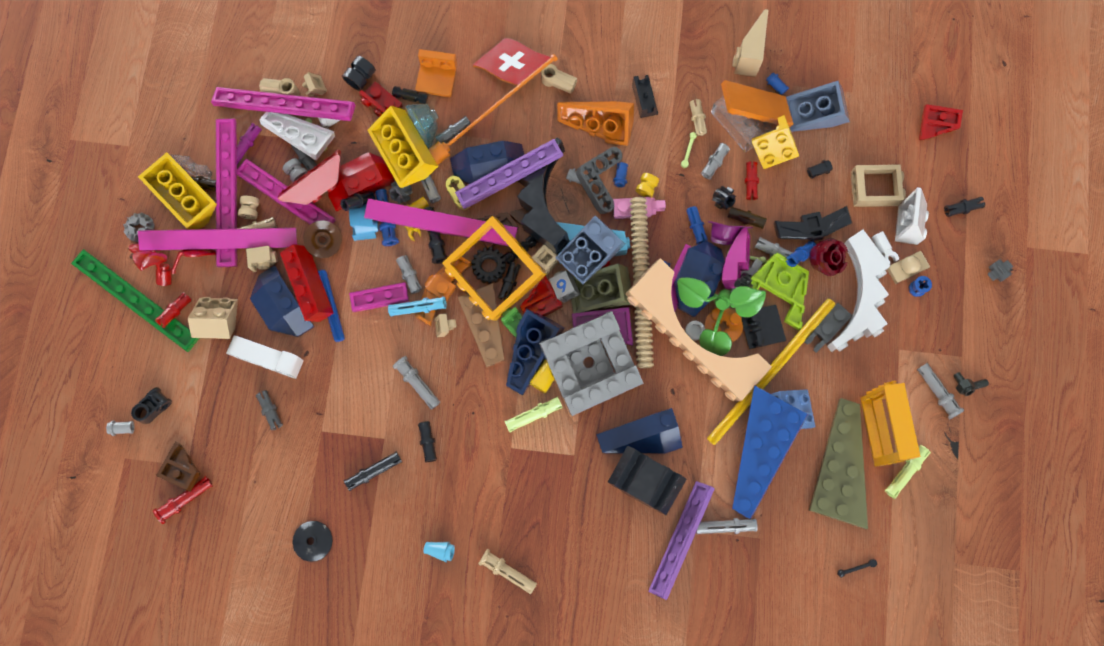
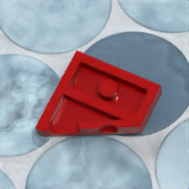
(939, 120)
(542, 299)

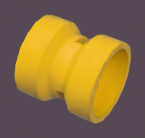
(647, 185)

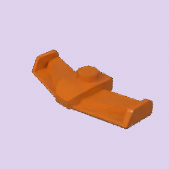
(440, 286)

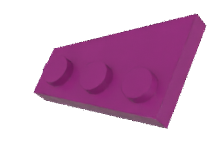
(621, 315)

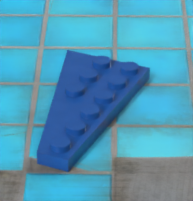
(768, 438)

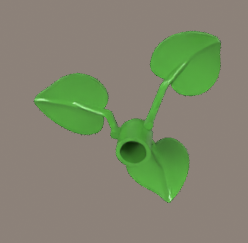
(744, 299)

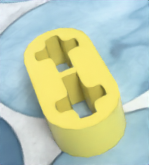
(451, 191)

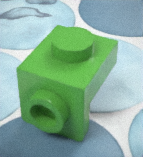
(511, 319)

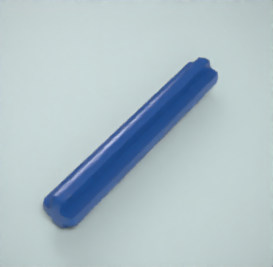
(334, 320)

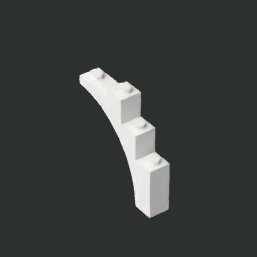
(869, 267)

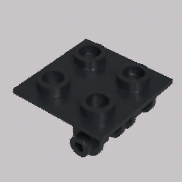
(763, 328)

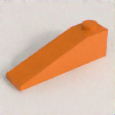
(602, 119)

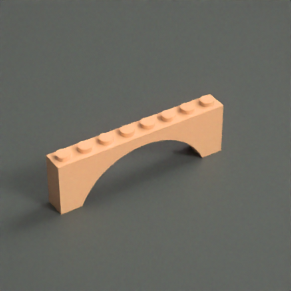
(654, 298)

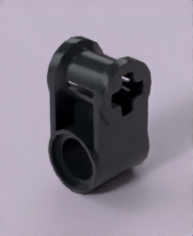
(151, 405)

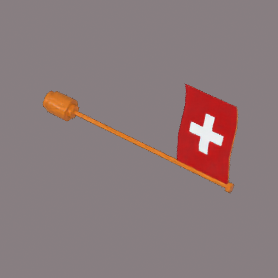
(510, 63)

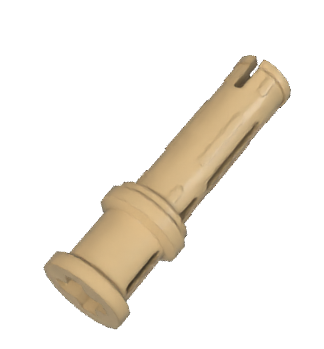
(499, 566)

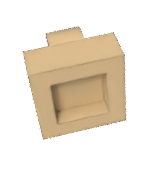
(314, 84)
(443, 325)

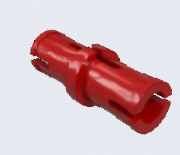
(751, 181)
(173, 310)

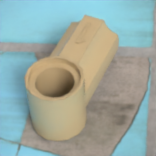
(559, 79)
(279, 86)

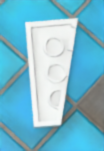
(299, 133)

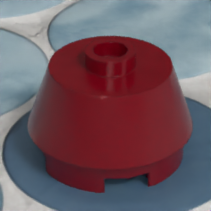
(829, 257)

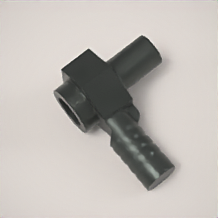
(743, 281)
(967, 386)

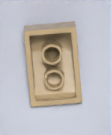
(751, 52)

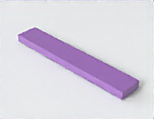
(509, 174)
(681, 540)

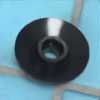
(322, 541)

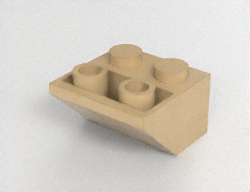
(213, 318)

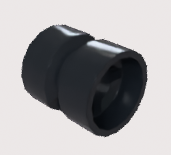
(360, 71)

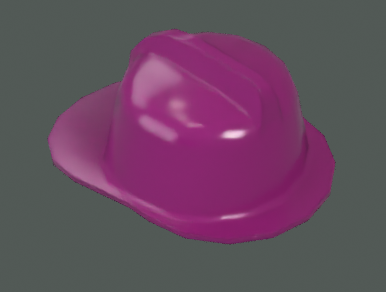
(724, 234)

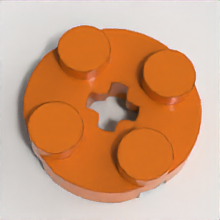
(731, 319)

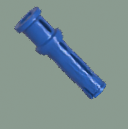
(388, 239)

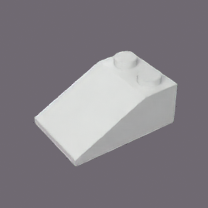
(912, 219)

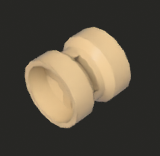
(248, 207)

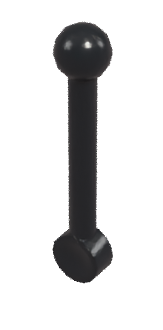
(871, 563)

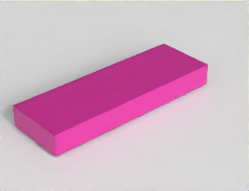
(379, 297)

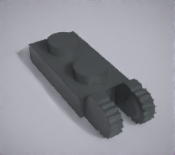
(829, 326)

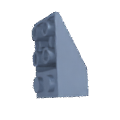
(590, 250)

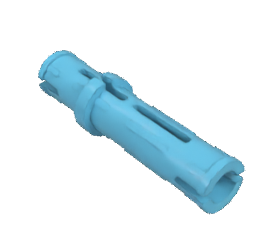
(424, 305)

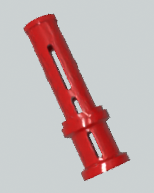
(175, 505)

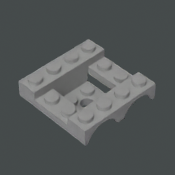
(591, 386)

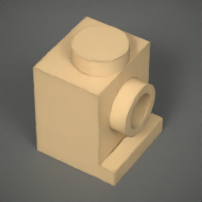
(261, 258)
(545, 259)

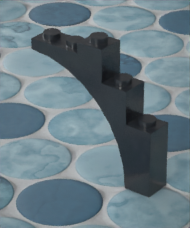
(539, 221)

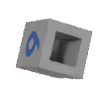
(564, 286)

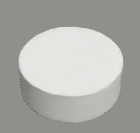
(694, 330)

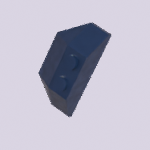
(483, 159)
(702, 263)
(278, 304)

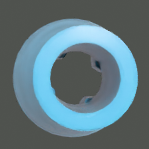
(440, 550)

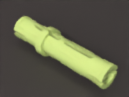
(537, 412)
(906, 473)

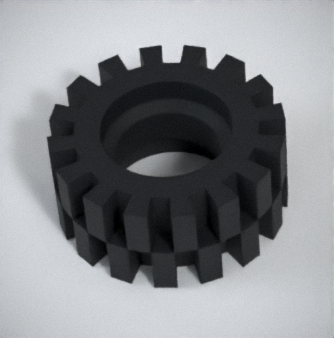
(488, 254)

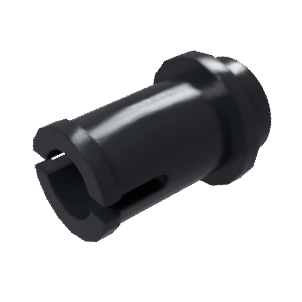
(819, 169)

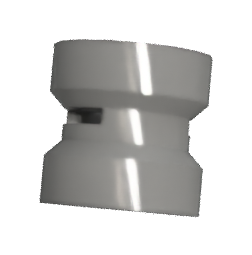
(294, 169)

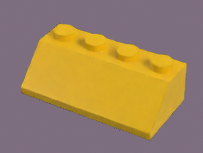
(402, 147)
(179, 192)

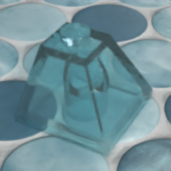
(424, 121)

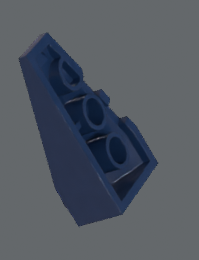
(527, 352)
(651, 434)

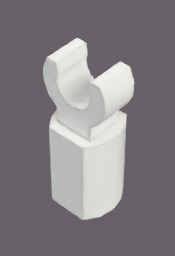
(884, 246)

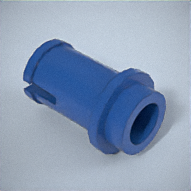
(777, 83)
(621, 174)

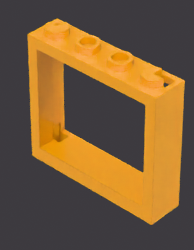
(463, 284)
(900, 420)

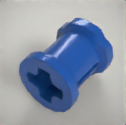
(925, 287)

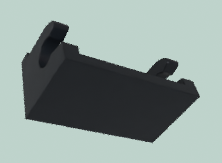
(644, 97)

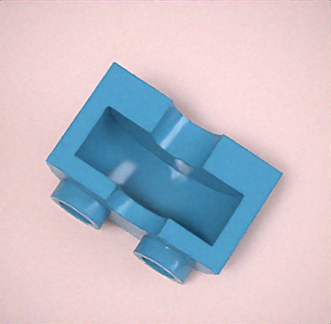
(362, 227)

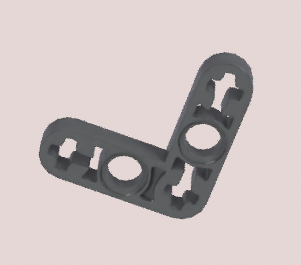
(593, 173)

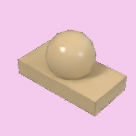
(908, 267)

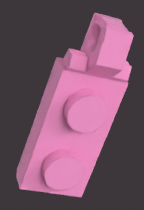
(622, 207)

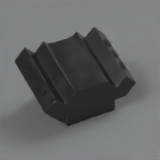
(646, 480)

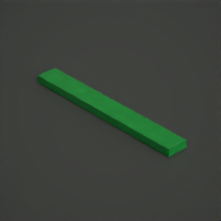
(133, 298)

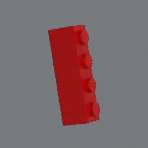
(306, 283)

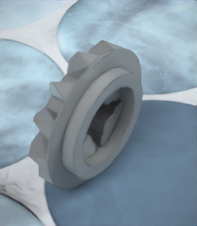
(145, 220)

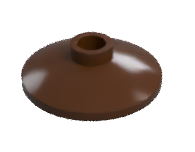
(322, 229)

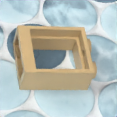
(858, 186)

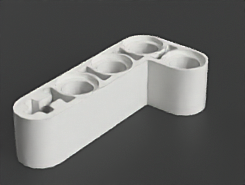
(266, 357)

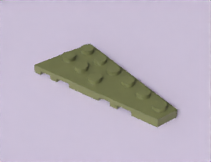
(841, 478)

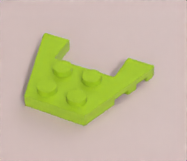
(785, 282)

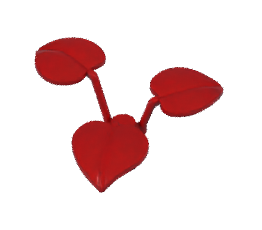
(147, 258)

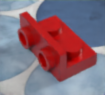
(378, 99)

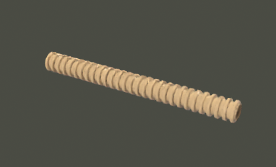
(640, 267)

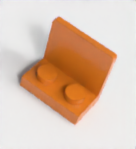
(436, 73)

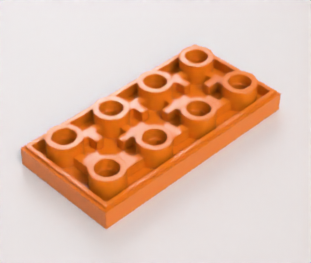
(755, 103)

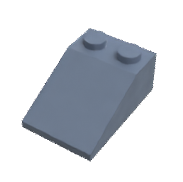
(818, 108)

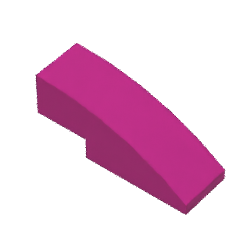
(737, 259)

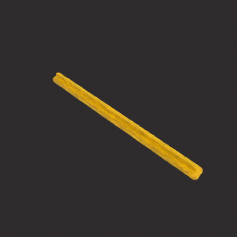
(776, 365)

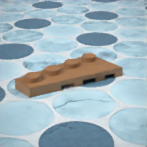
(484, 331)

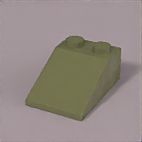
(603, 290)

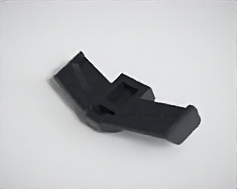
(813, 225)

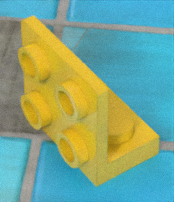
(776, 145)

